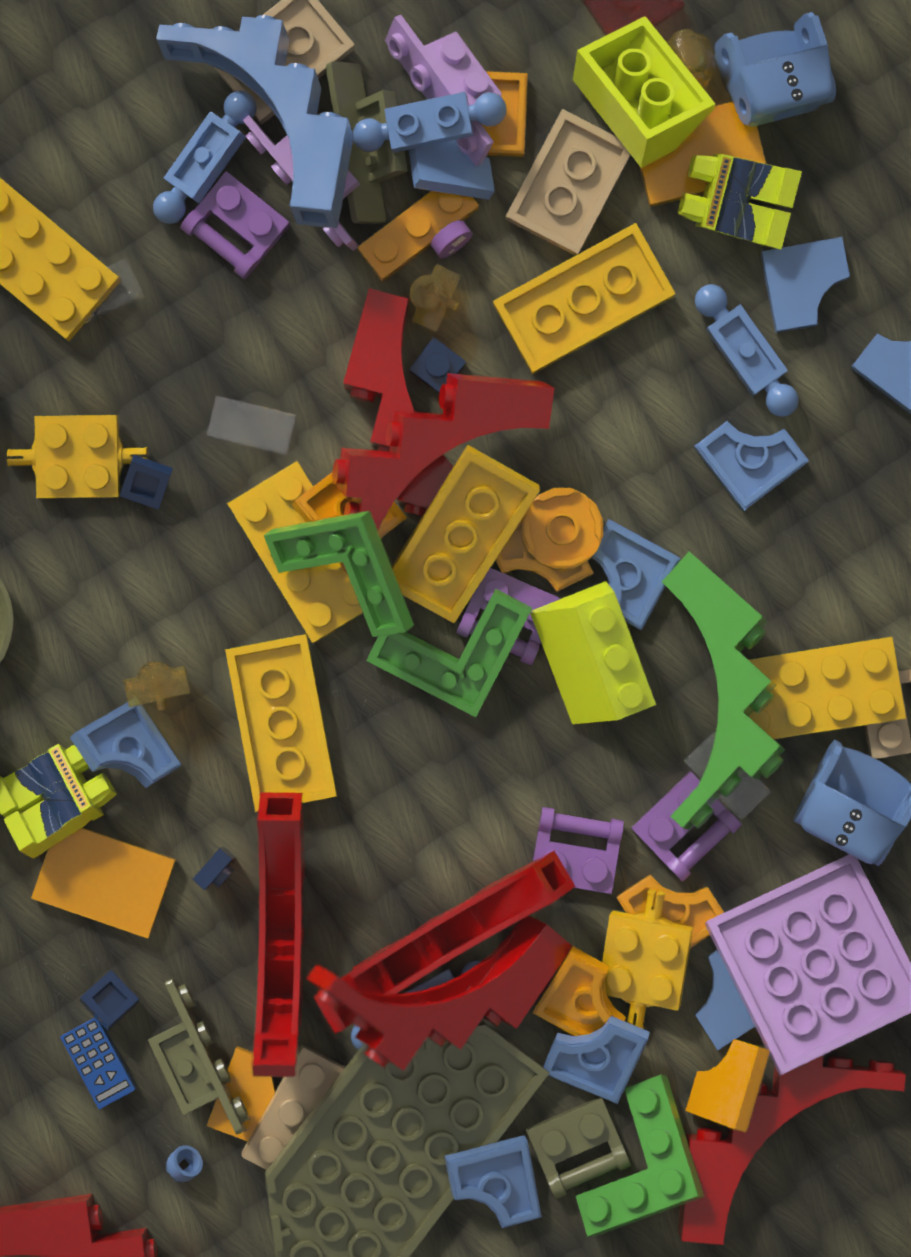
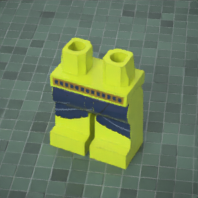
(727, 195)
(51, 799)

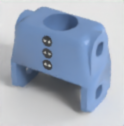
(777, 72)
(855, 804)

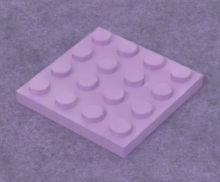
(815, 963)

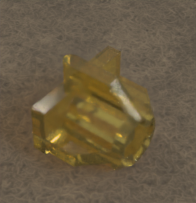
(433, 296)
(156, 683)

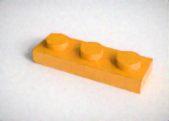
(413, 231)

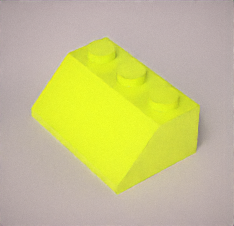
(641, 90)
(593, 656)

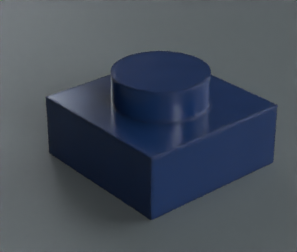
(435, 364)
(146, 482)
(215, 870)
(109, 1000)

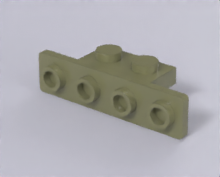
(368, 168)
(190, 1065)

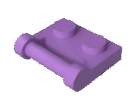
(244, 215)
(517, 589)
(662, 832)
(586, 866)

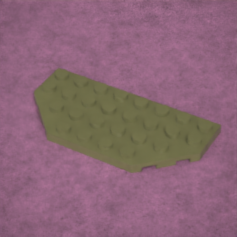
(370, 1156)

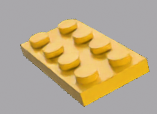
(48, 266)
(583, 298)
(462, 533)
(318, 594)
(831, 688)
(281, 719)

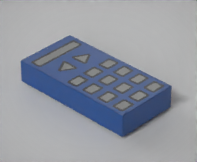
(98, 1062)

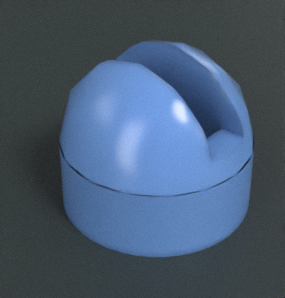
(192, 1157)

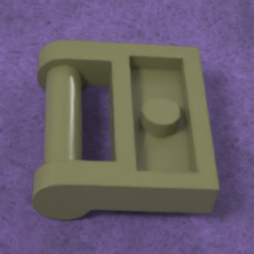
(573, 1134)

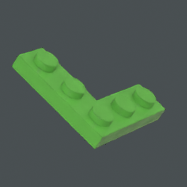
(356, 544)
(454, 680)
(670, 1172)

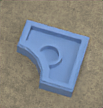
(450, 171)
(799, 278)
(887, 368)
(749, 464)
(633, 571)
(127, 742)
(724, 1012)
(598, 1060)
(498, 1177)

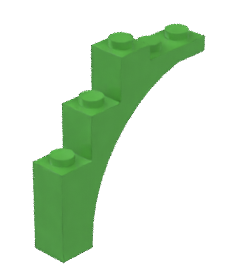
(739, 742)

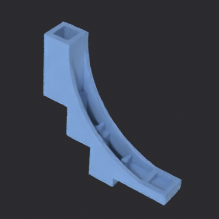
(257, 58)

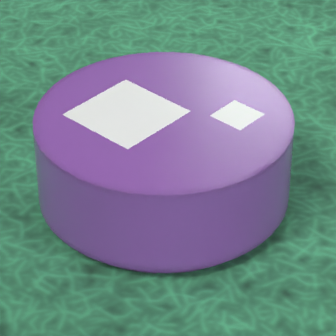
(451, 238)

